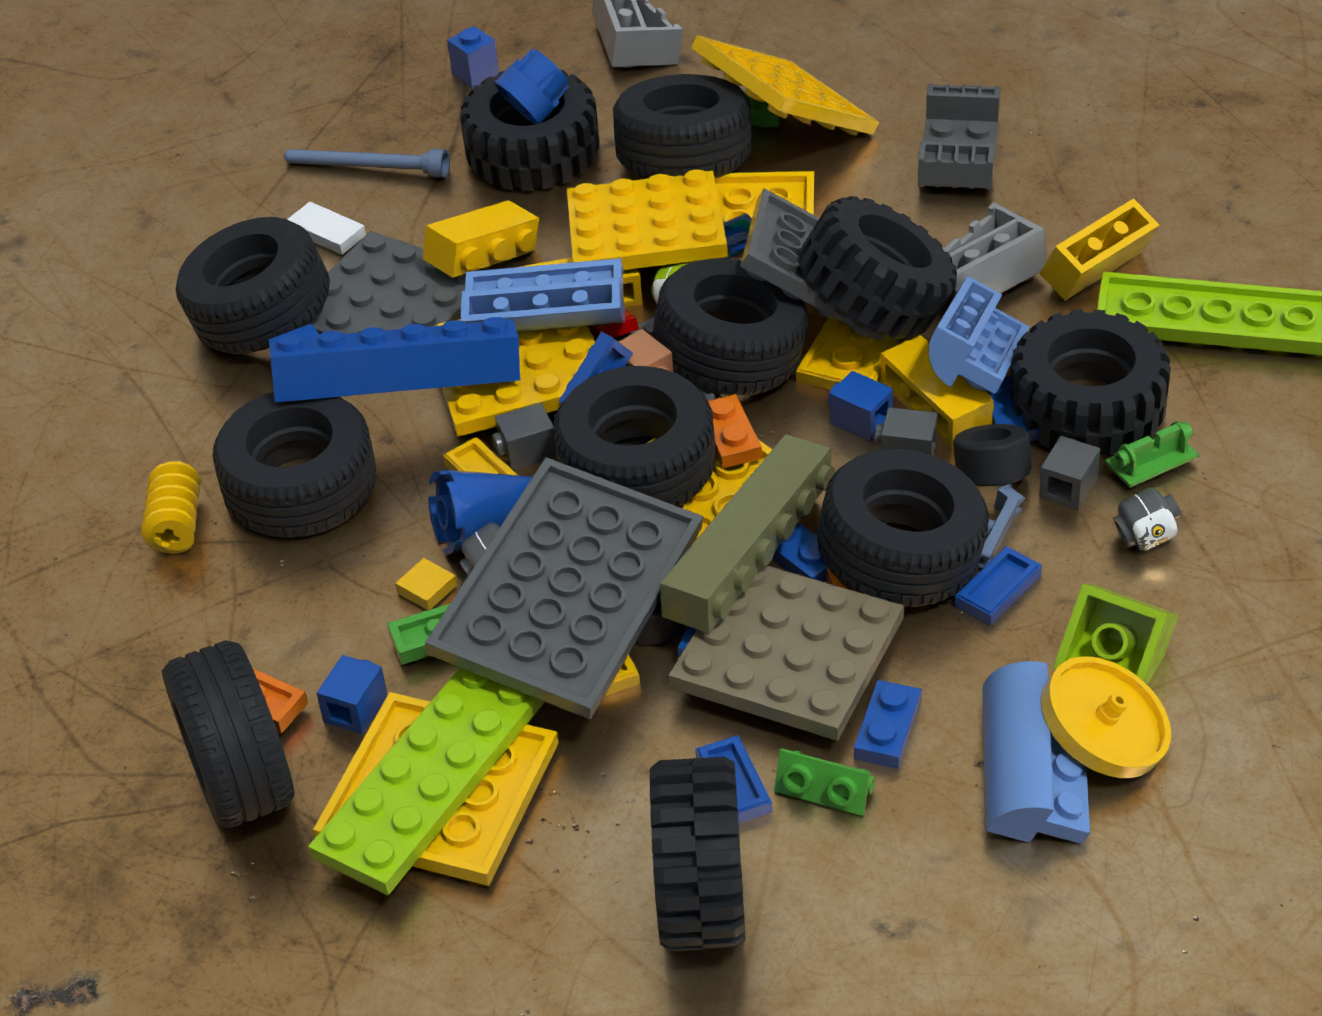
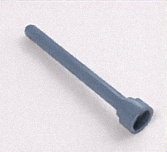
(434, 162)

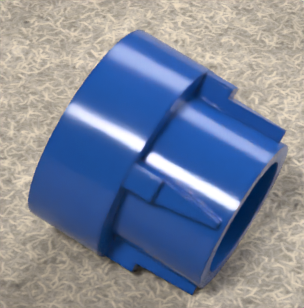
(533, 86)

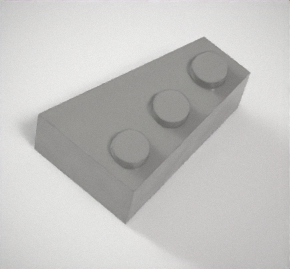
(637, 33)
(998, 251)

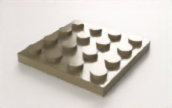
(791, 652)

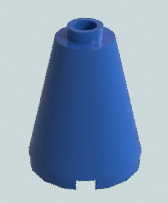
(469, 502)

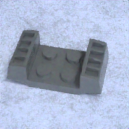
(959, 136)

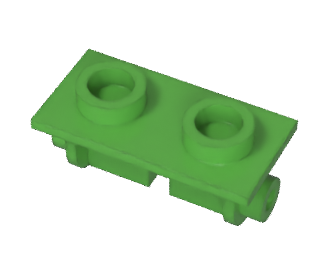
(1152, 457)
(823, 781)

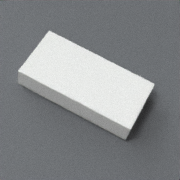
(329, 228)

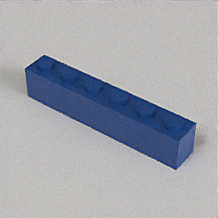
(394, 359)

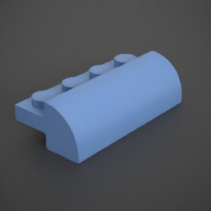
(547, 295)
(975, 338)
(1027, 773)

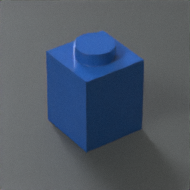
(473, 56)
(859, 404)
(352, 694)

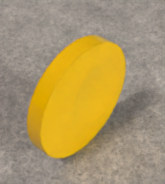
(1106, 717)

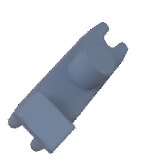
(1008, 504)

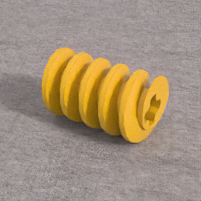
(171, 507)

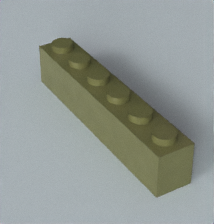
(746, 534)

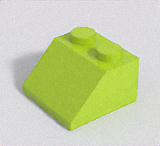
(1117, 630)

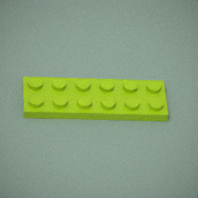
(1217, 312)
(423, 780)

